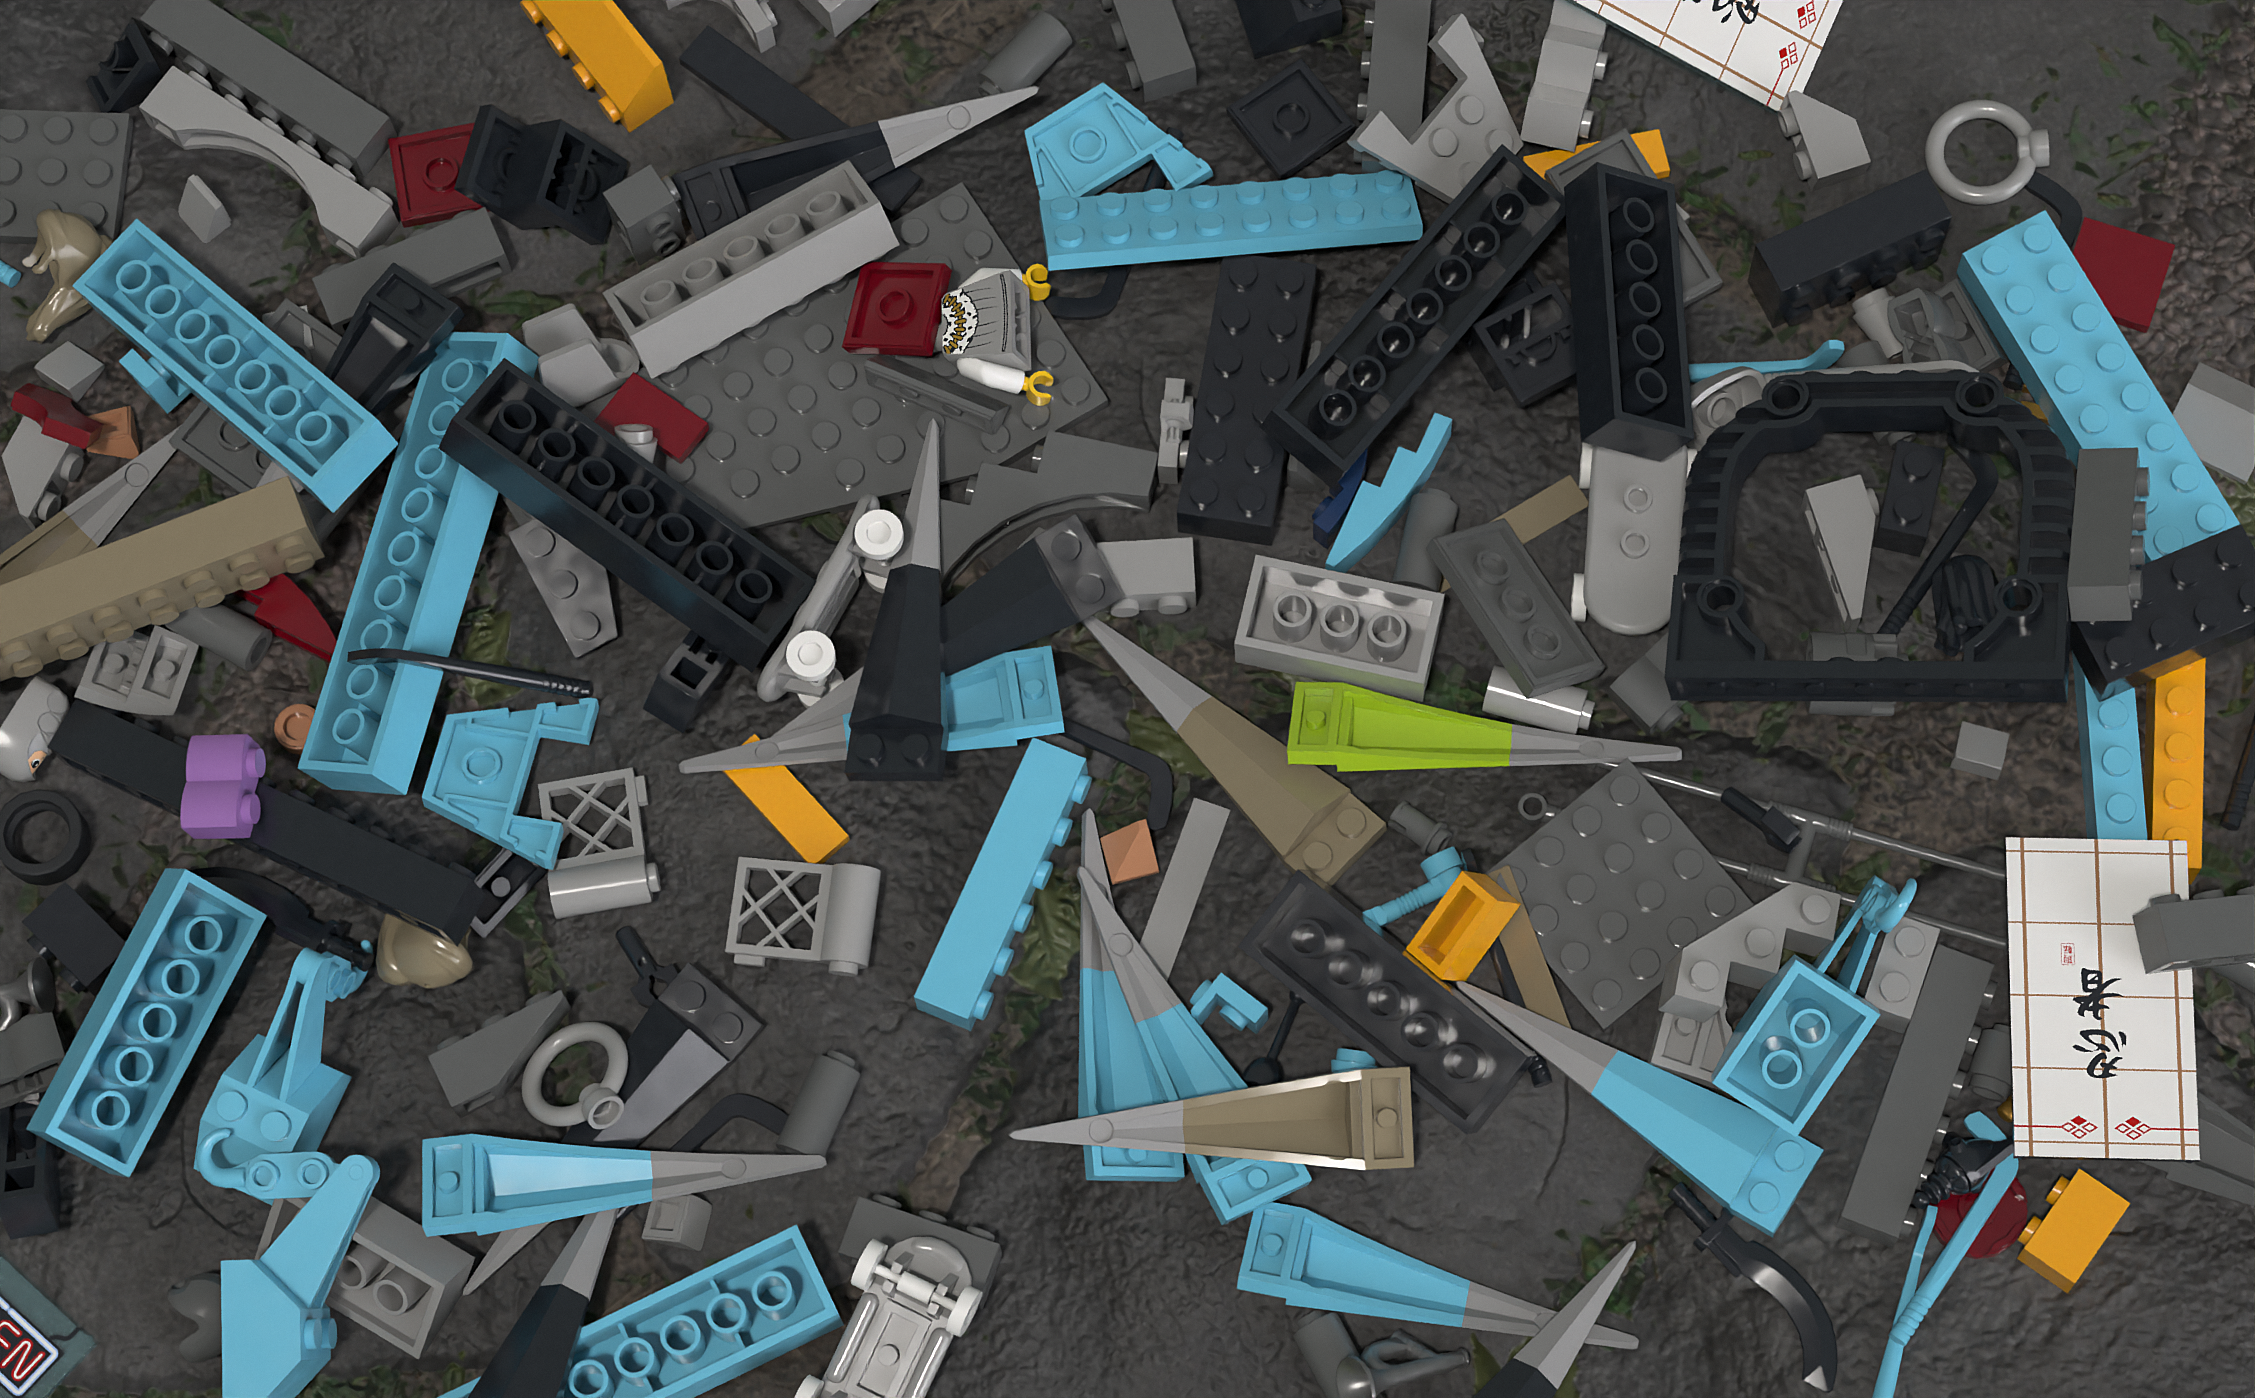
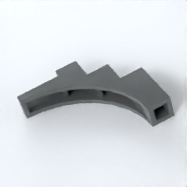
(1067, 478)

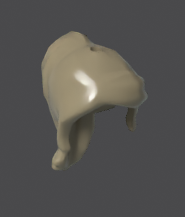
(69, 249)
(419, 958)

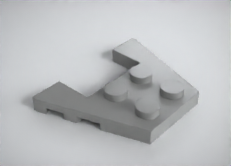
(1457, 133)

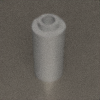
(1558, 710)

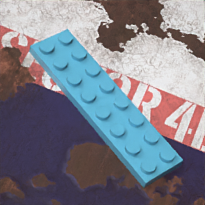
(1229, 220)

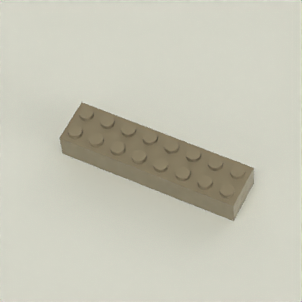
(154, 576)

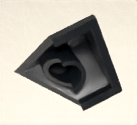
(126, 74)

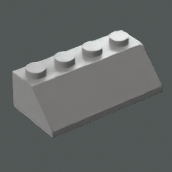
(390, 1274)

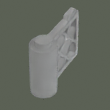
(604, 878)
(841, 921)

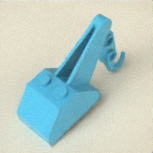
(1807, 1023)
(280, 1094)
(274, 1307)

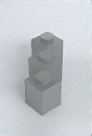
(1565, 78)
(1748, 949)

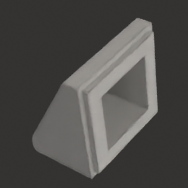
(202, 210)
(69, 370)
(1980, 750)
(678, 1222)

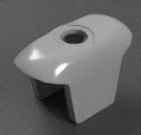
(573, 359)

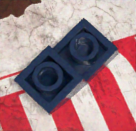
(1332, 512)

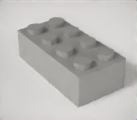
(1339, 627)

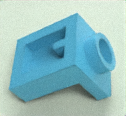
(154, 380)
(1237, 1005)

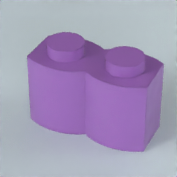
(221, 786)

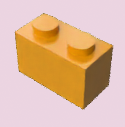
(1463, 926)
(2072, 1230)

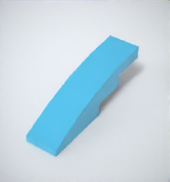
(1379, 508)

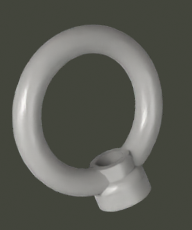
(2031, 152)
(597, 1101)

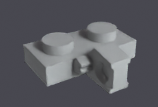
(1175, 417)

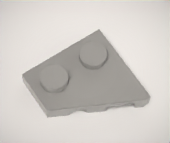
(1690, 1046)

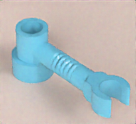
(1440, 871)

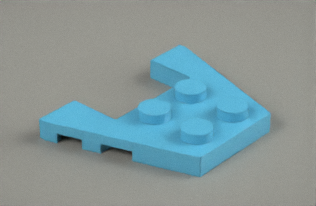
(1100, 142)
(486, 766)

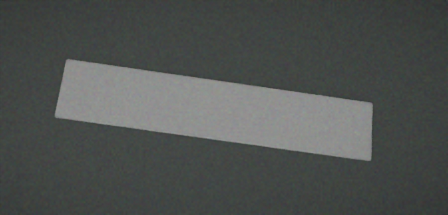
(1183, 884)

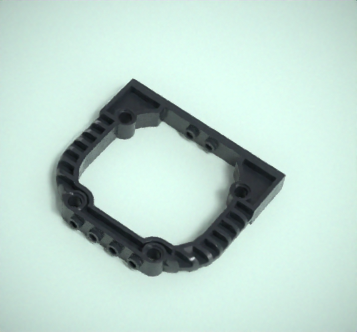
(2011, 660)

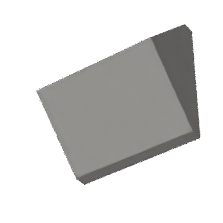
(2219, 421)

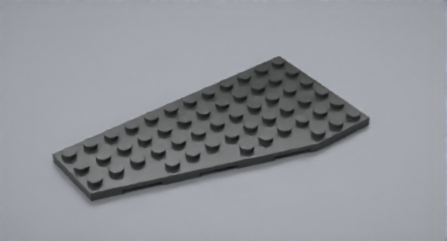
(806, 431)

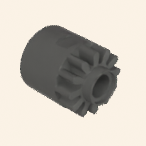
(1858, 647)

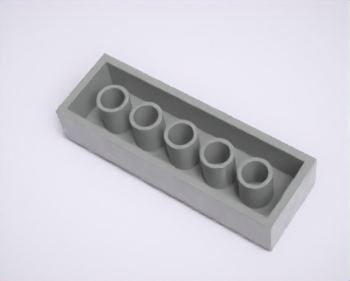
(751, 269)

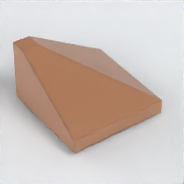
(117, 435)
(1129, 853)

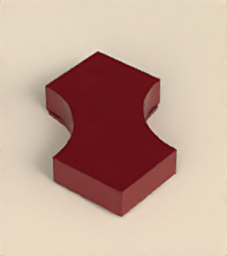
(56, 416)

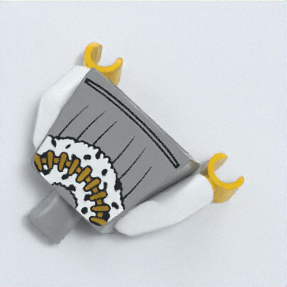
(989, 329)

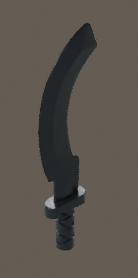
(286, 913)
(1775, 1278)

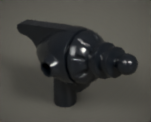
(1961, 1168)

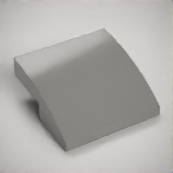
(138, 673)

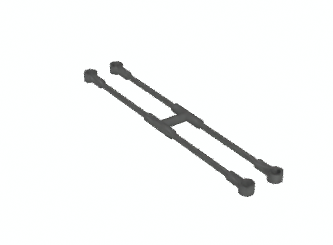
(1808, 824)

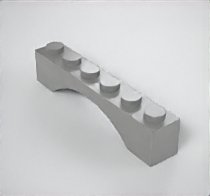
(198, 118)

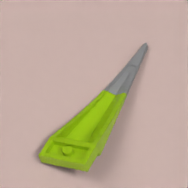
(1381, 732)

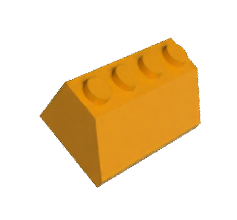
(606, 56)

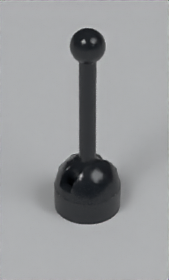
(1264, 1069)

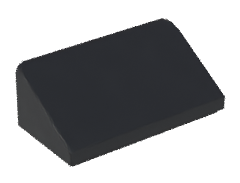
(505, 880)

